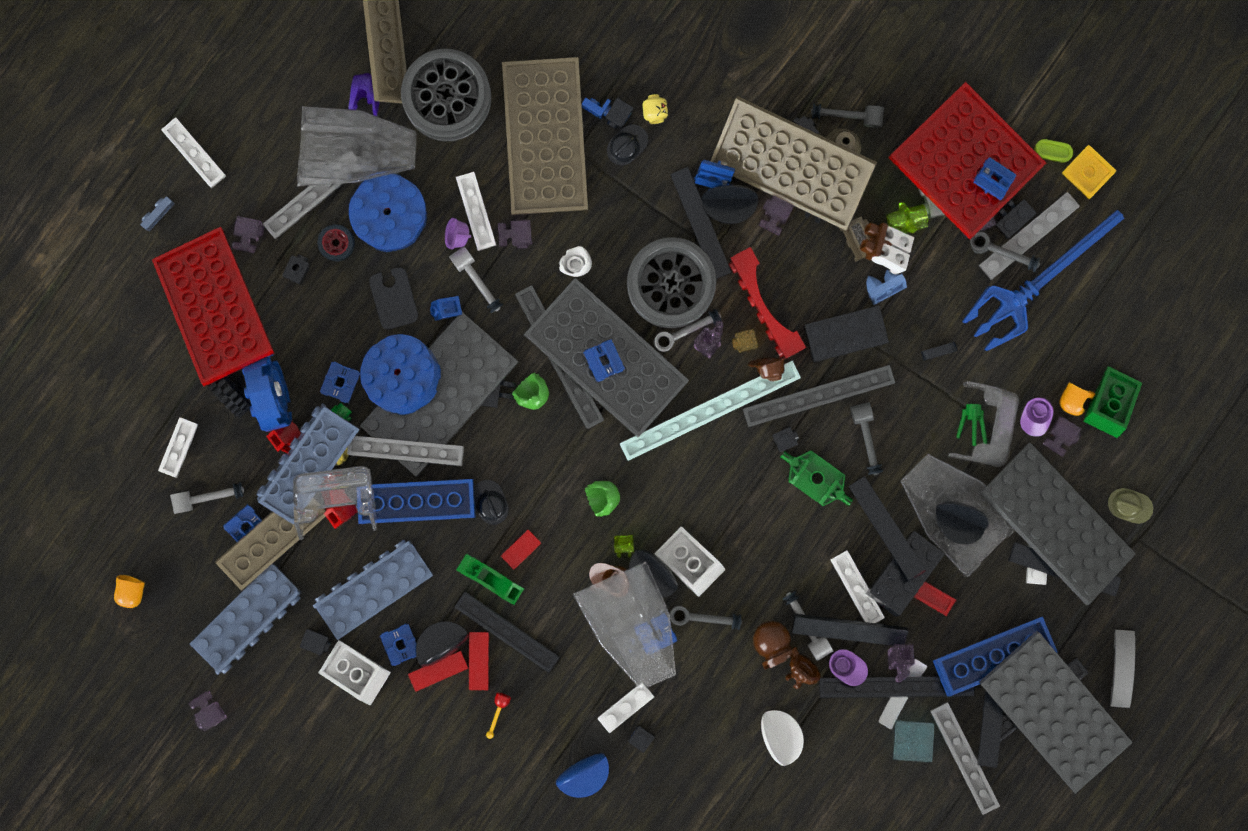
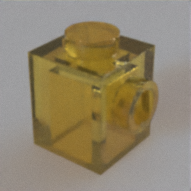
(745, 341)

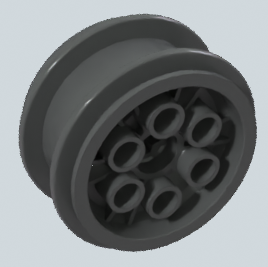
(469, 118)
(666, 250)

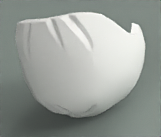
(575, 262)

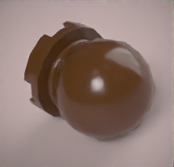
(773, 643)

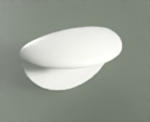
(782, 736)

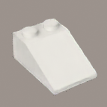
(690, 561)
(354, 672)

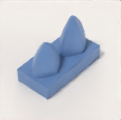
(880, 292)

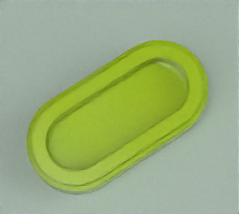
(1054, 150)

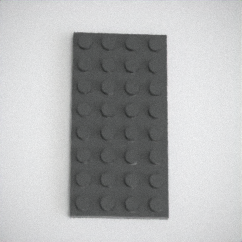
(582, 321)
(470, 371)
(1058, 523)
(1055, 712)

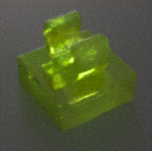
(623, 544)

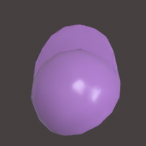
(1037, 416)
(848, 667)

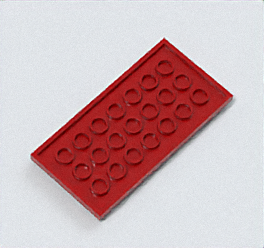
(212, 306)

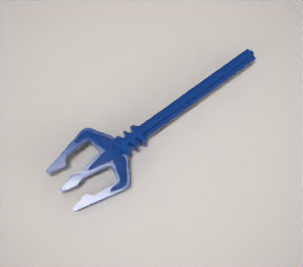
(1014, 302)

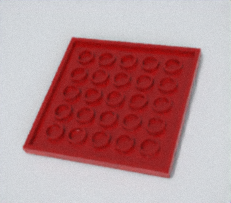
(950, 152)

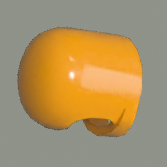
(1073, 399)
(128, 591)

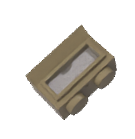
(855, 236)

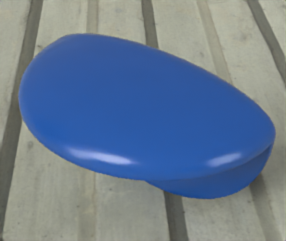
(584, 776)

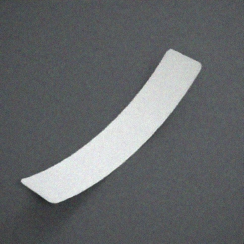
(896, 704)

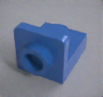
(594, 107)
(445, 308)

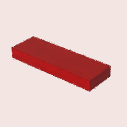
(478, 660)
(432, 674)

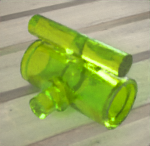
(908, 219)

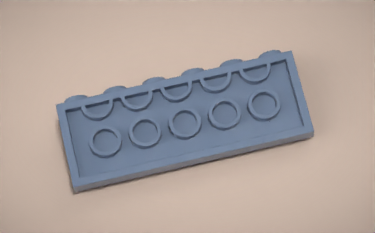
(315, 450)
(372, 589)
(246, 619)

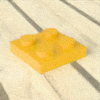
(1088, 171)

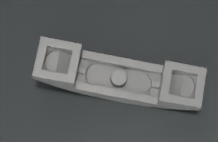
(1123, 668)

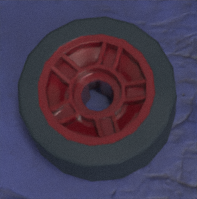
(332, 233)

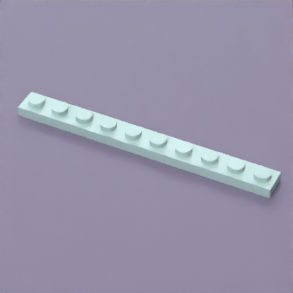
(706, 412)

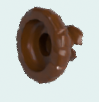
(803, 671)

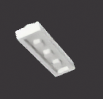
(193, 152)
(476, 211)
(856, 587)

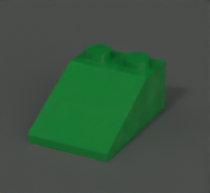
(1113, 402)

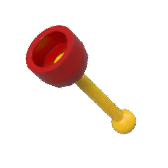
(501, 701)

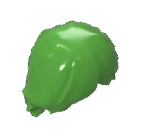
(532, 392)
(602, 497)

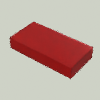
(521, 549)
(935, 598)

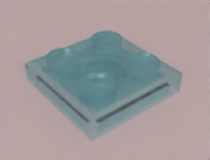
(913, 741)

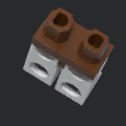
(887, 247)

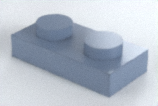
(162, 207)

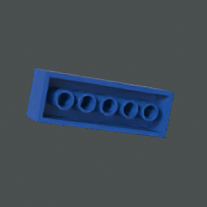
(423, 501)
(971, 664)

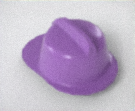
(456, 234)

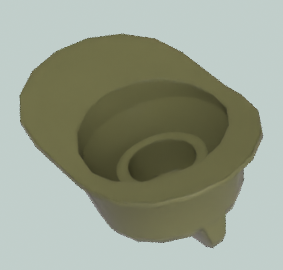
(1130, 505)

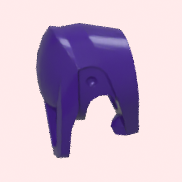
(363, 88)

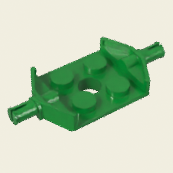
(801, 477)

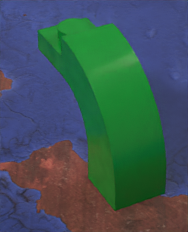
(490, 579)

